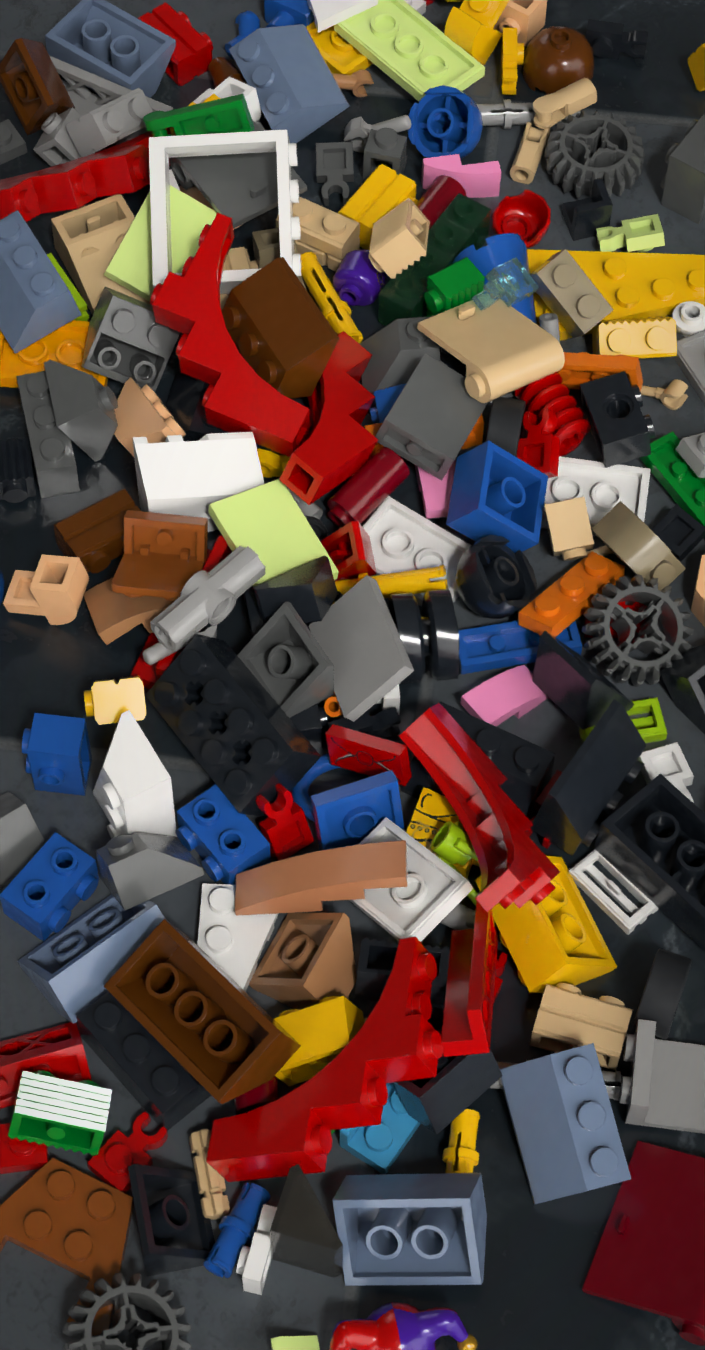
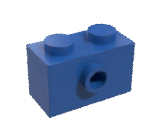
(58, 753)

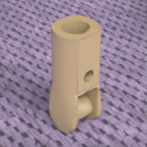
(564, 102)
(529, 154)

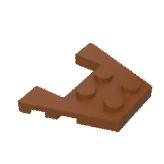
(71, 1224)

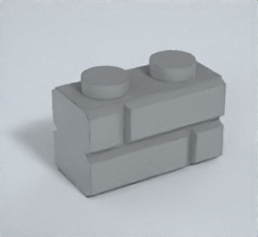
(109, 122)

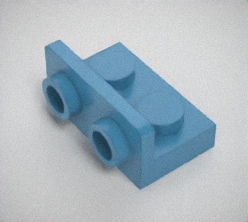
(381, 1143)

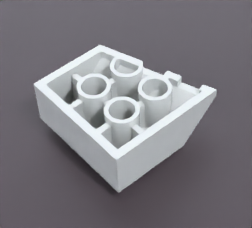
(191, 475)
(134, 784)

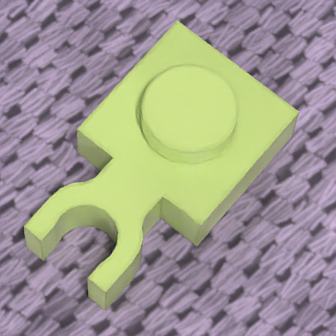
(636, 234)

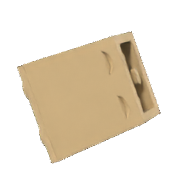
(89, 241)

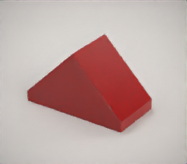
(350, 551)

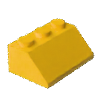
(555, 938)

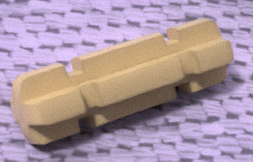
(209, 1181)

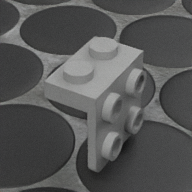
(663, 1081)

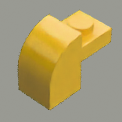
(474, 28)

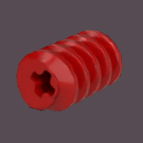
(555, 396)

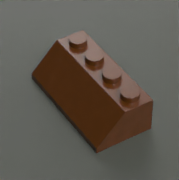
(201, 1014)

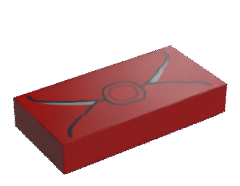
(367, 753)

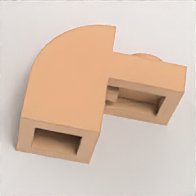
(49, 591)

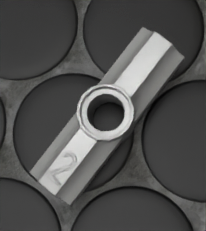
(207, 598)

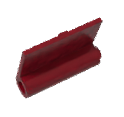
(657, 1240)

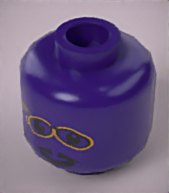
(358, 280)

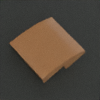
(117, 614)

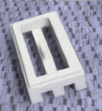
(625, 922)

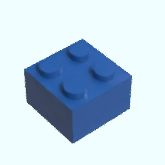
(497, 497)

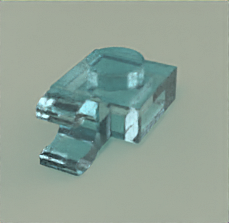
(507, 282)

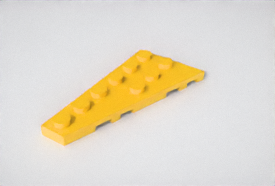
(633, 282)

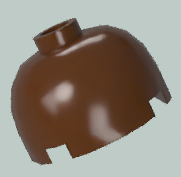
(557, 59)

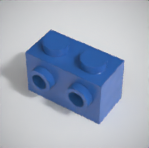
(221, 836)
(50, 887)

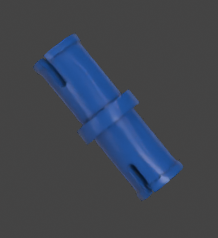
(236, 1230)

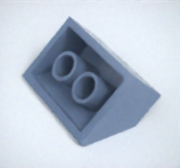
(111, 45)
(290, 79)
(31, 290)
(87, 953)
(564, 1124)
(412, 1229)

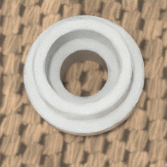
(684, 323)

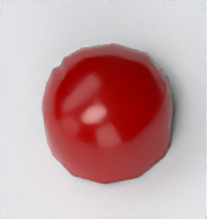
(523, 215)

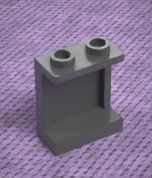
(431, 417)

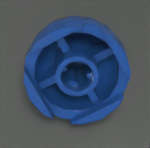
(445, 123)

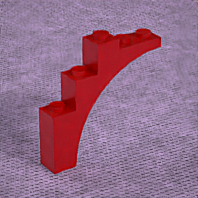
(79, 181)
(236, 394)
(336, 439)
(507, 857)
(347, 1092)

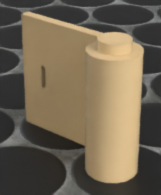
(496, 345)

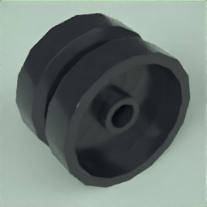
(430, 635)

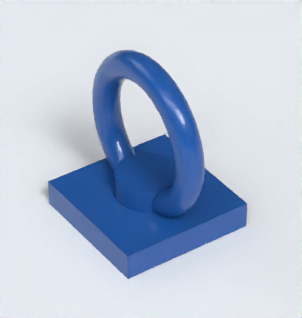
(349, 811)

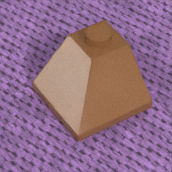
(308, 960)

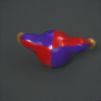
(401, 1328)

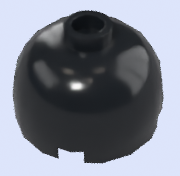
(495, 578)

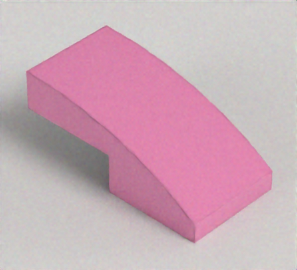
(477, 179)
(435, 492)
(504, 696)

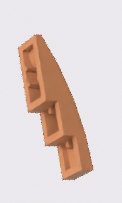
(320, 876)

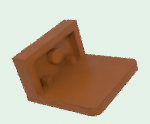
(160, 554)

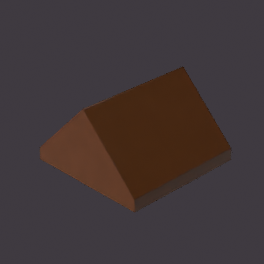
(32, 84)

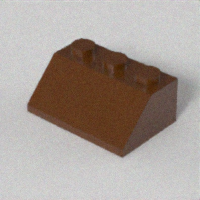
(280, 329)

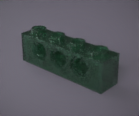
(457, 228)

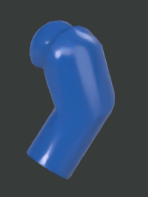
(248, 23)

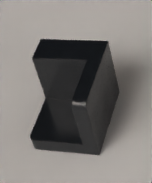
(589, 213)

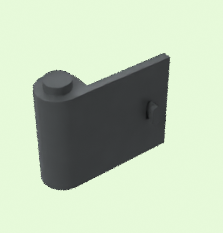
(234, 183)

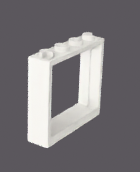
(221, 144)

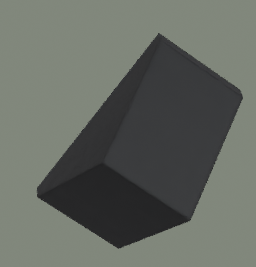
(307, 588)

